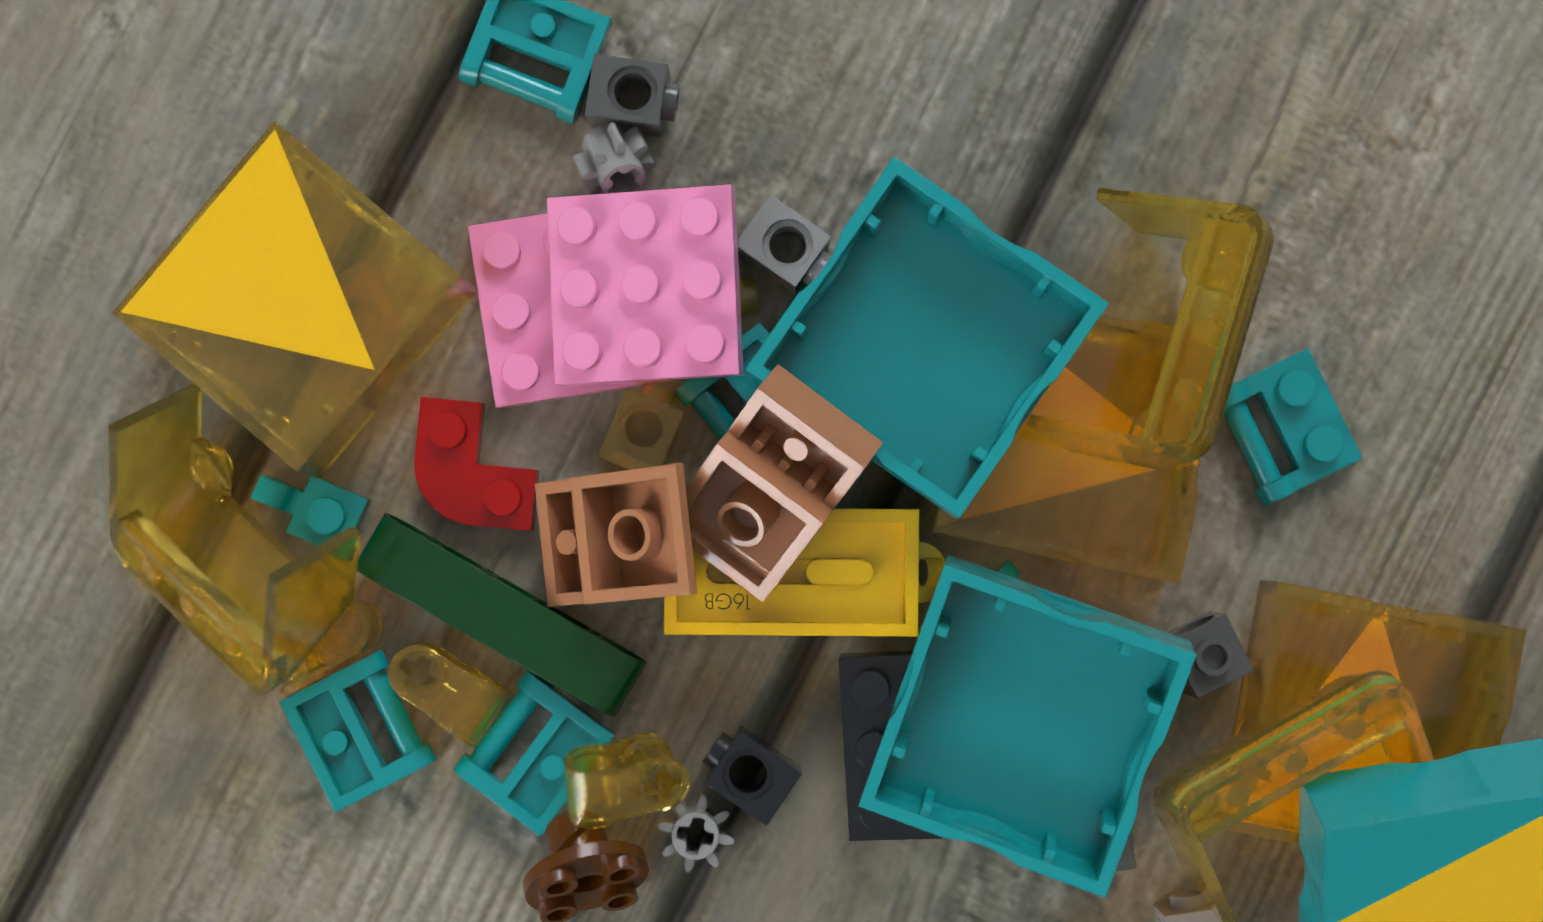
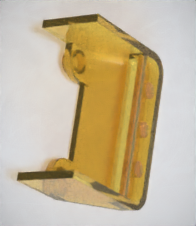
(1224, 270)
(212, 558)
(1280, 758)

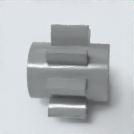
(613, 159)
(707, 844)

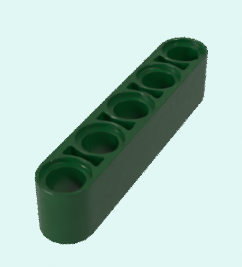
(500, 615)

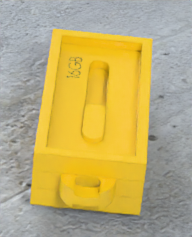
(846, 582)

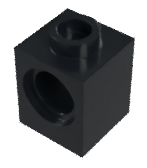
(767, 796)

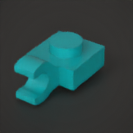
(317, 511)

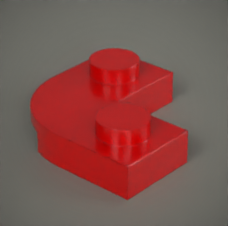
(456, 482)

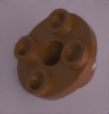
(583, 872)

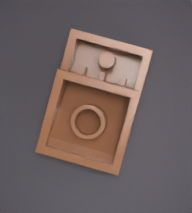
(774, 481)
(616, 536)

